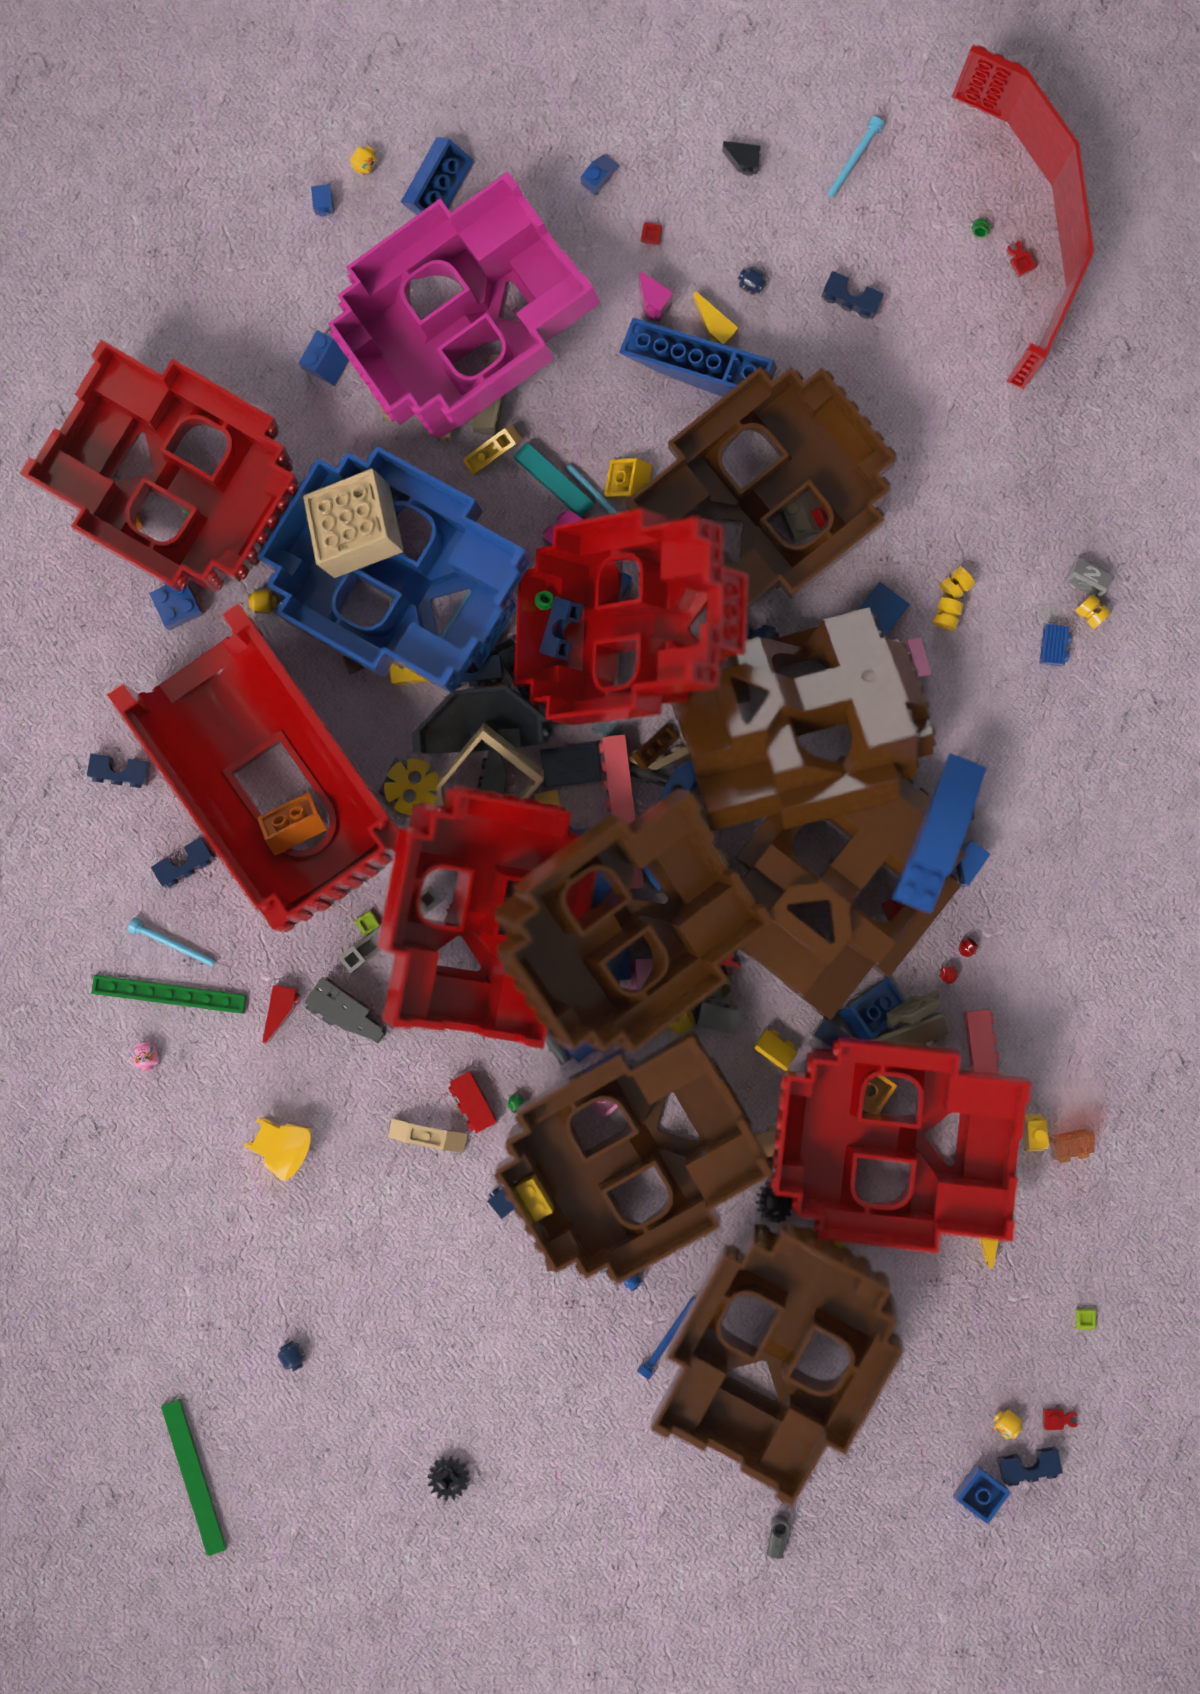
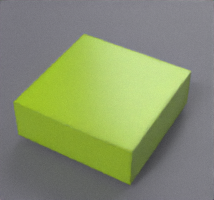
(367, 923)
(1085, 1318)

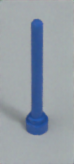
(647, 1368)

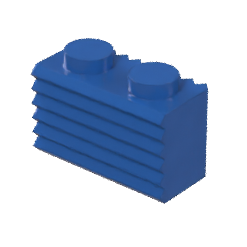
(1054, 645)

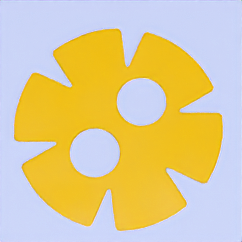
(396, 789)

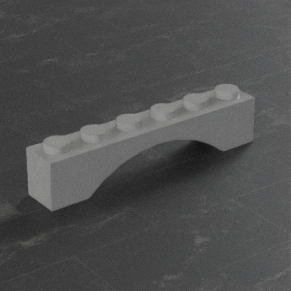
(367, 948)

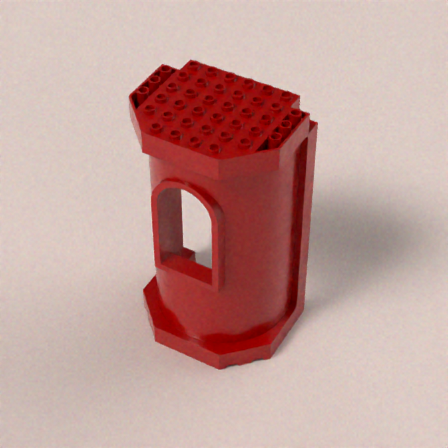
(222, 718)

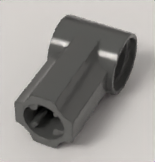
(777, 1538)

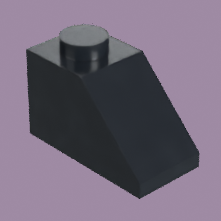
(742, 156)

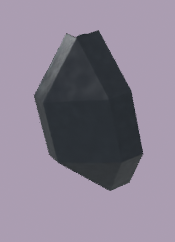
(468, 709)

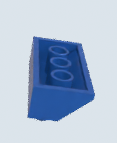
(438, 176)

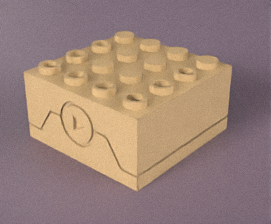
(353, 523)

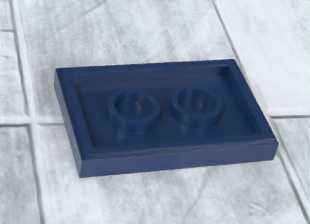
(570, 765)

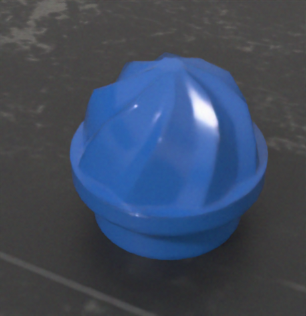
(633, 1282)

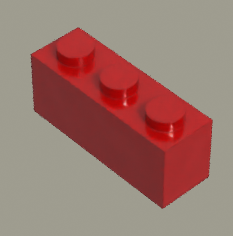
(472, 1102)

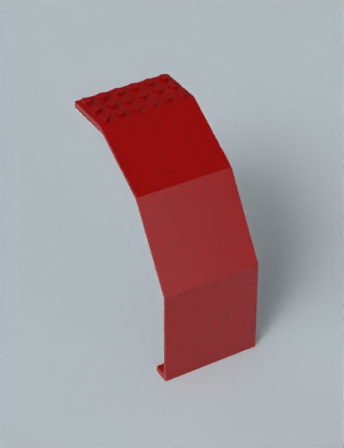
(1013, 96)

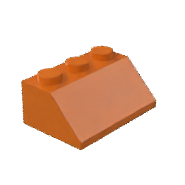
(291, 823)

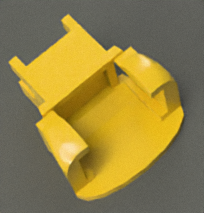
(282, 1146)

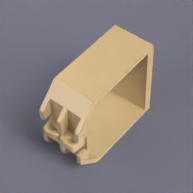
(505, 749)

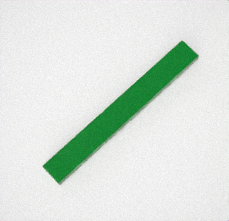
(169, 994)
(193, 1477)

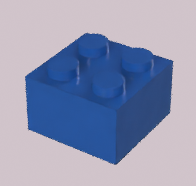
(176, 607)
(981, 1494)

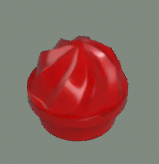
(968, 947)
(948, 974)

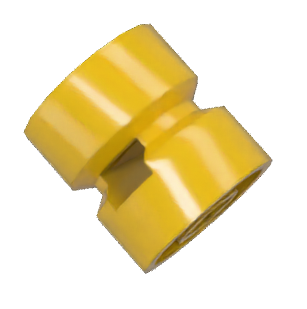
(959, 582)
(1093, 611)
(948, 612)

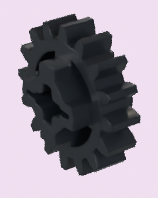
(772, 1203)
(456, 1479)

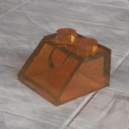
(1072, 1144)

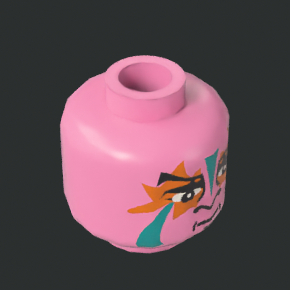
(145, 1056)

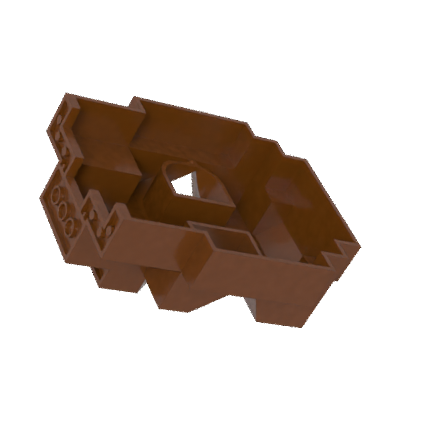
(821, 450)
(761, 764)
(795, 953)
(564, 959)
(698, 1173)
(812, 1289)

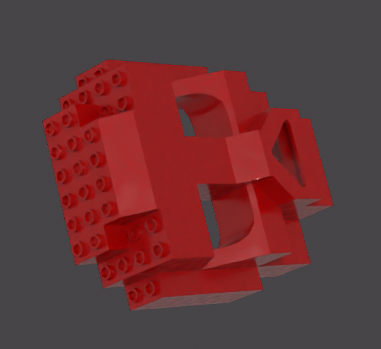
(227, 511)
(677, 580)
(488, 843)
(827, 1131)

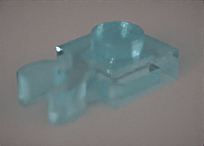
(611, 731)

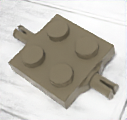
(914, 1009)

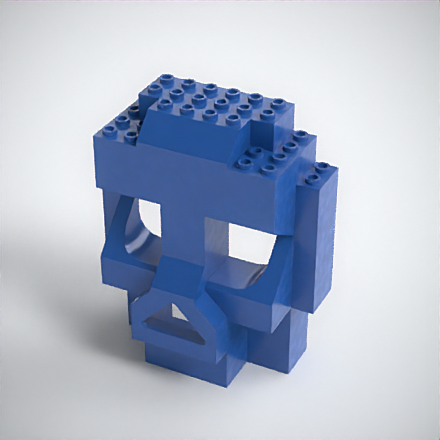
(455, 559)

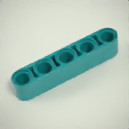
(553, 480)

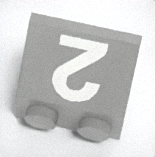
(1088, 577)

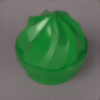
(981, 227)
(544, 600)
(515, 1101)

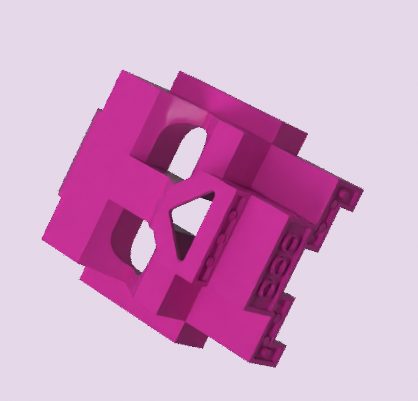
(482, 248)

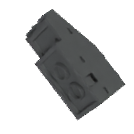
(343, 1010)

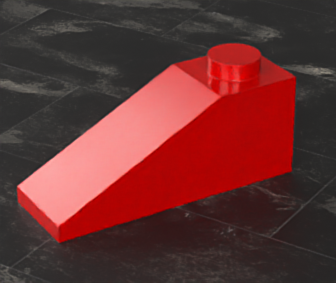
(280, 1007)

